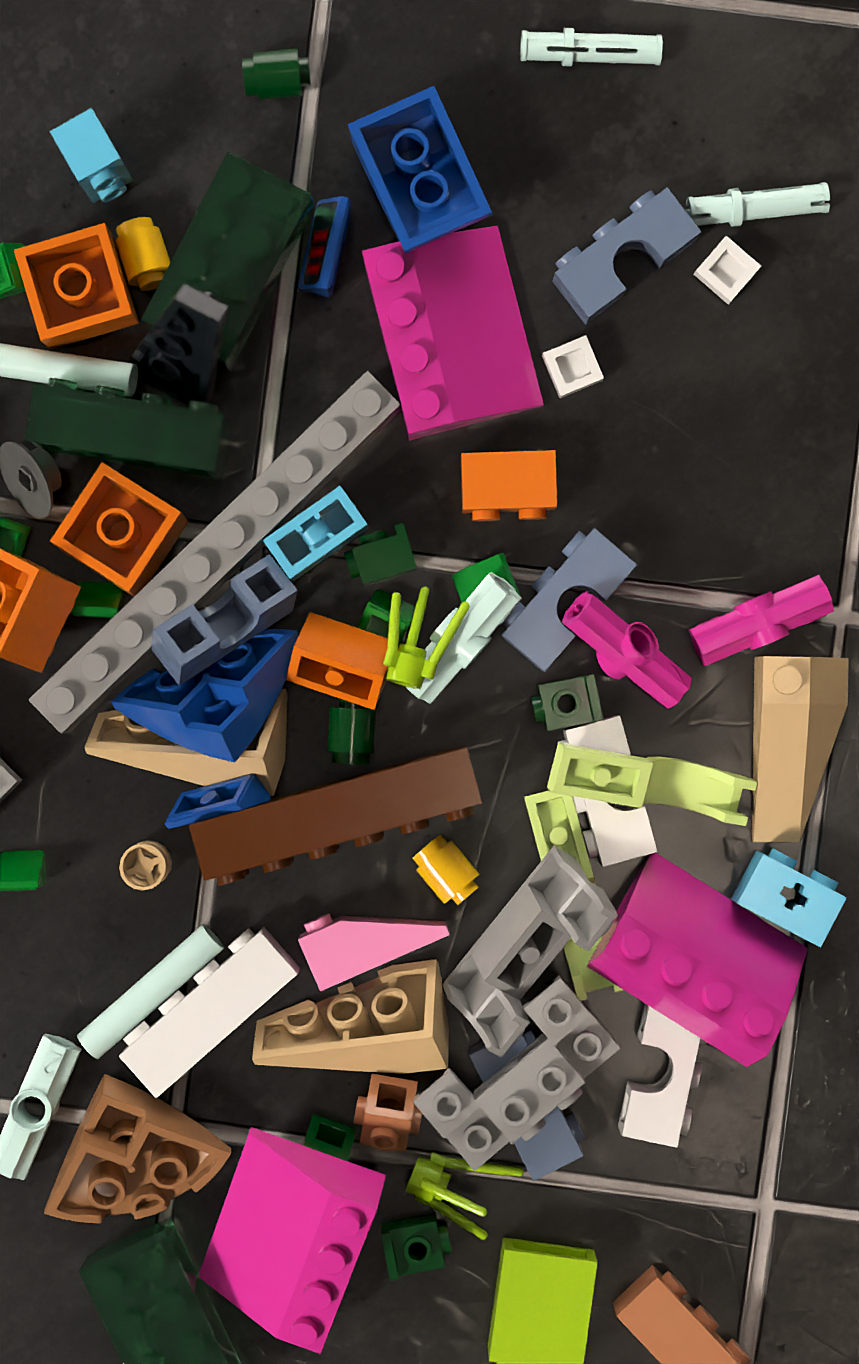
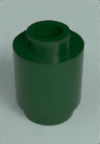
(275, 74)
(351, 733)

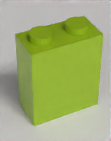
(541, 1303)

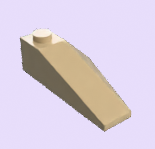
(795, 728)
(127, 742)
(378, 1026)

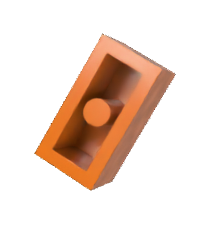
(509, 483)
(339, 661)

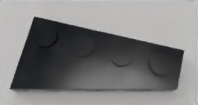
(184, 346)

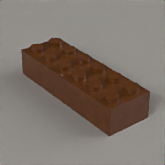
(336, 813)

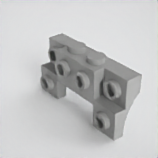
(522, 942)
(526, 1087)

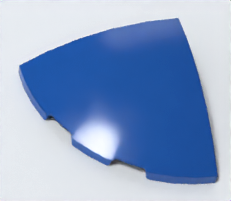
(221, 705)

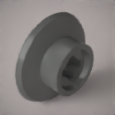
(30, 477)

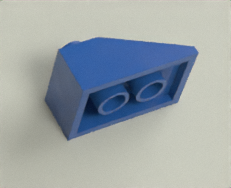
(419, 169)

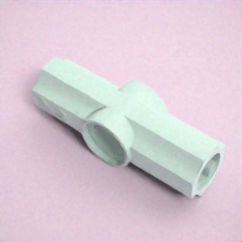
(488, 608)
(46, 1081)

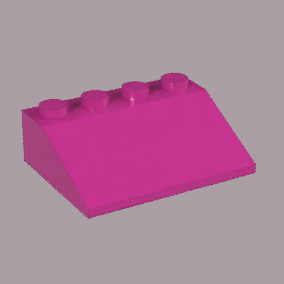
(452, 331)
(701, 960)
(291, 1236)

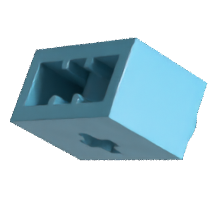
(92, 157)
(316, 533)
(809, 916)

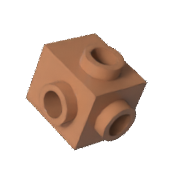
(388, 1113)

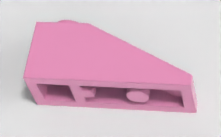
(358, 944)

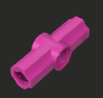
(761, 620)
(627, 650)

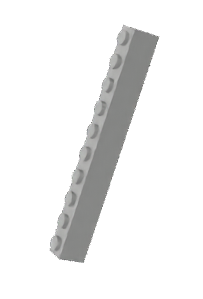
(217, 551)

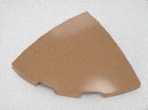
(132, 1157)

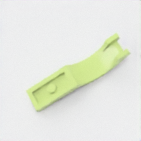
(651, 780)
(557, 824)

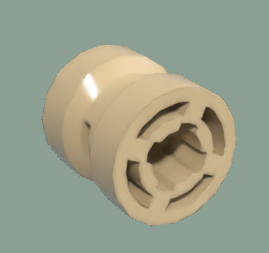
(137, 867)

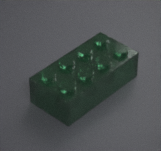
(236, 247)
(128, 430)
(156, 1301)

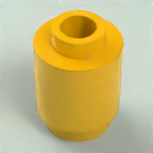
(142, 253)
(446, 870)

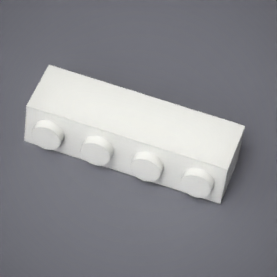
(209, 1012)

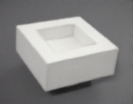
(727, 270)
(572, 366)

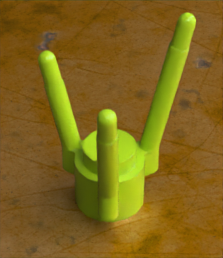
(408, 663)
(430, 1184)

